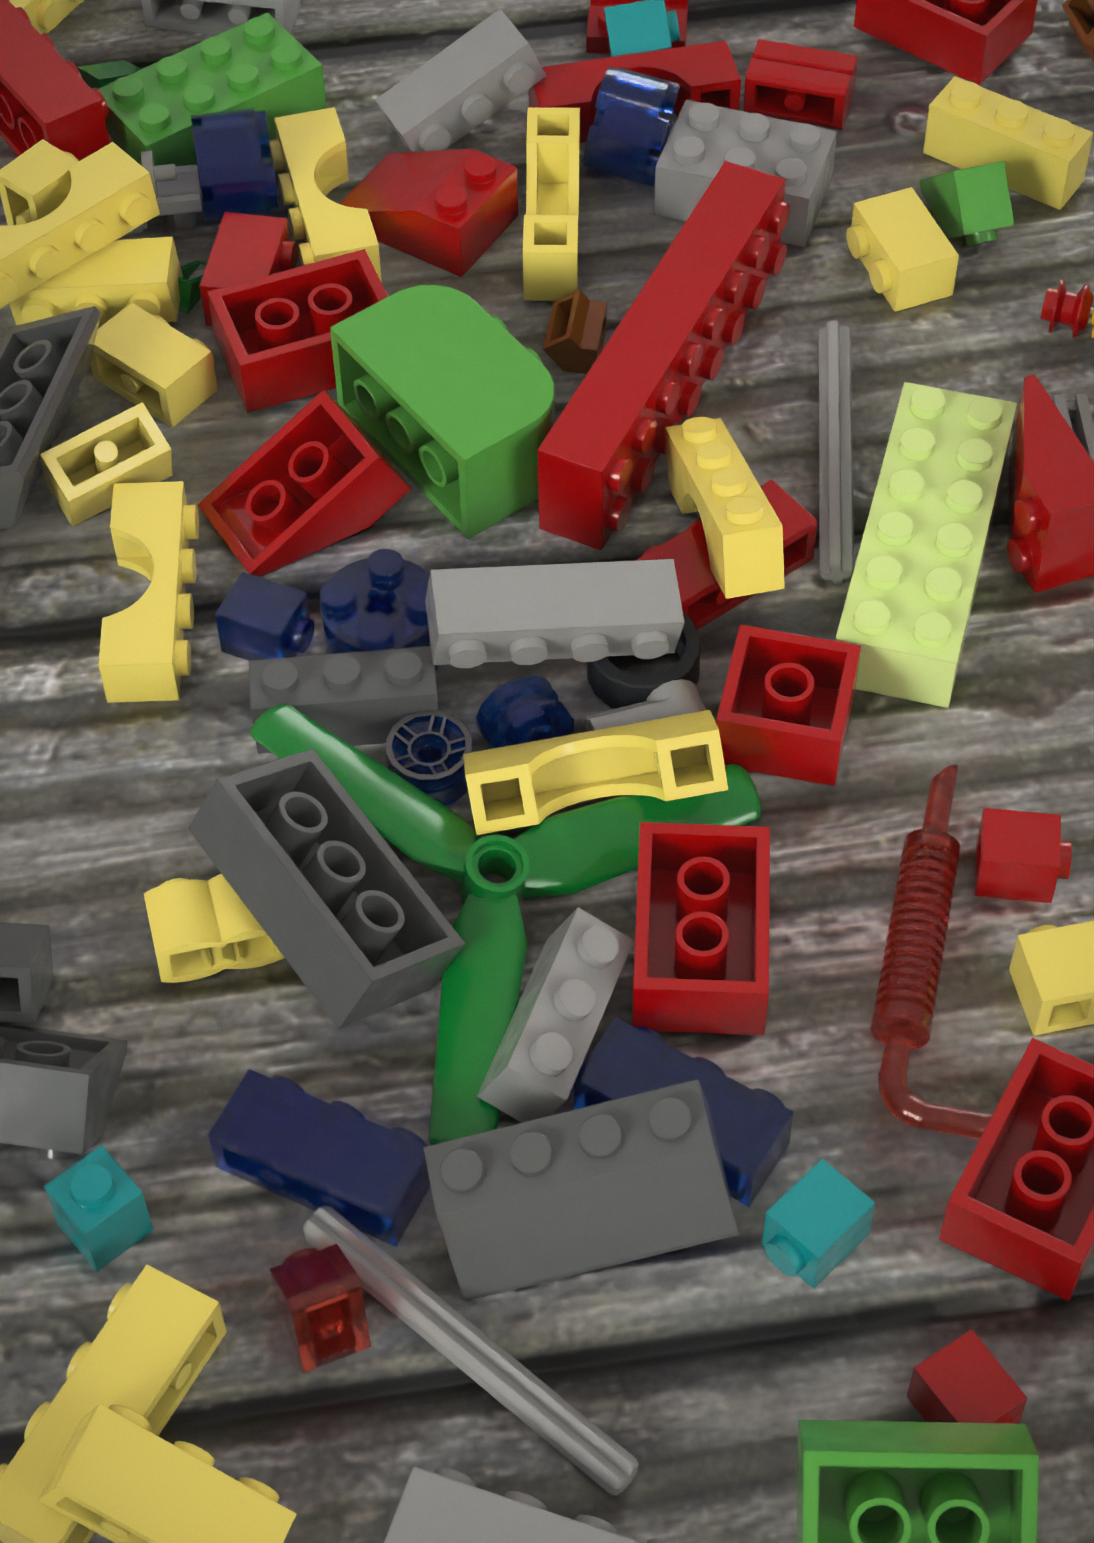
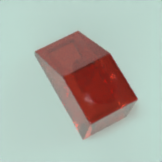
(321, 1305)

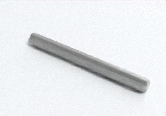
(835, 453)
(476, 1354)

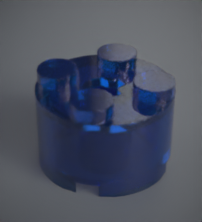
(630, 125)
(231, 165)
(375, 605)

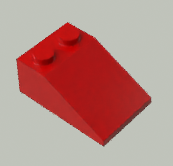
(439, 204)
(303, 489)
(1049, 495)

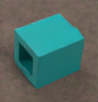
(641, 27)
(99, 1208)
(816, 1224)

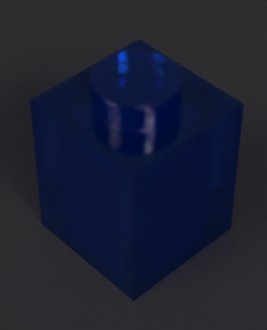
(264, 620)

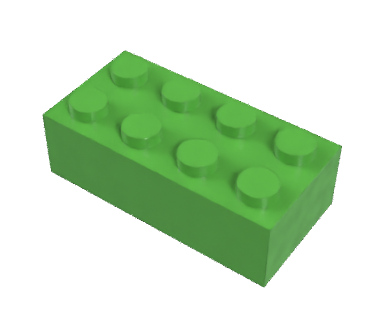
(239, 69)

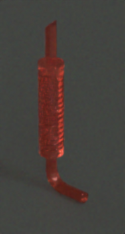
(914, 963)

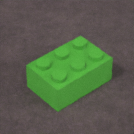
(916, 1482)

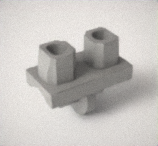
(176, 192)

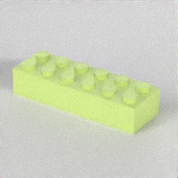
(926, 542)

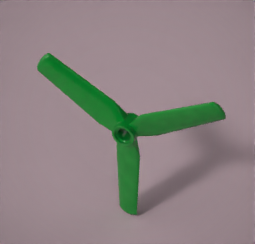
(548, 859)

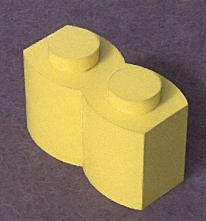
(204, 929)

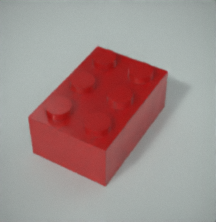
(953, 34)
(280, 324)
(702, 928)
(1031, 1176)

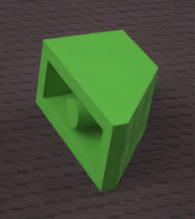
(970, 202)

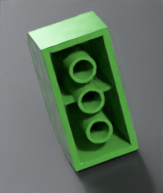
(447, 400)

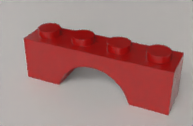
(703, 70)

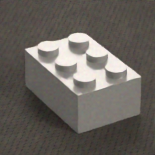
(711, 134)

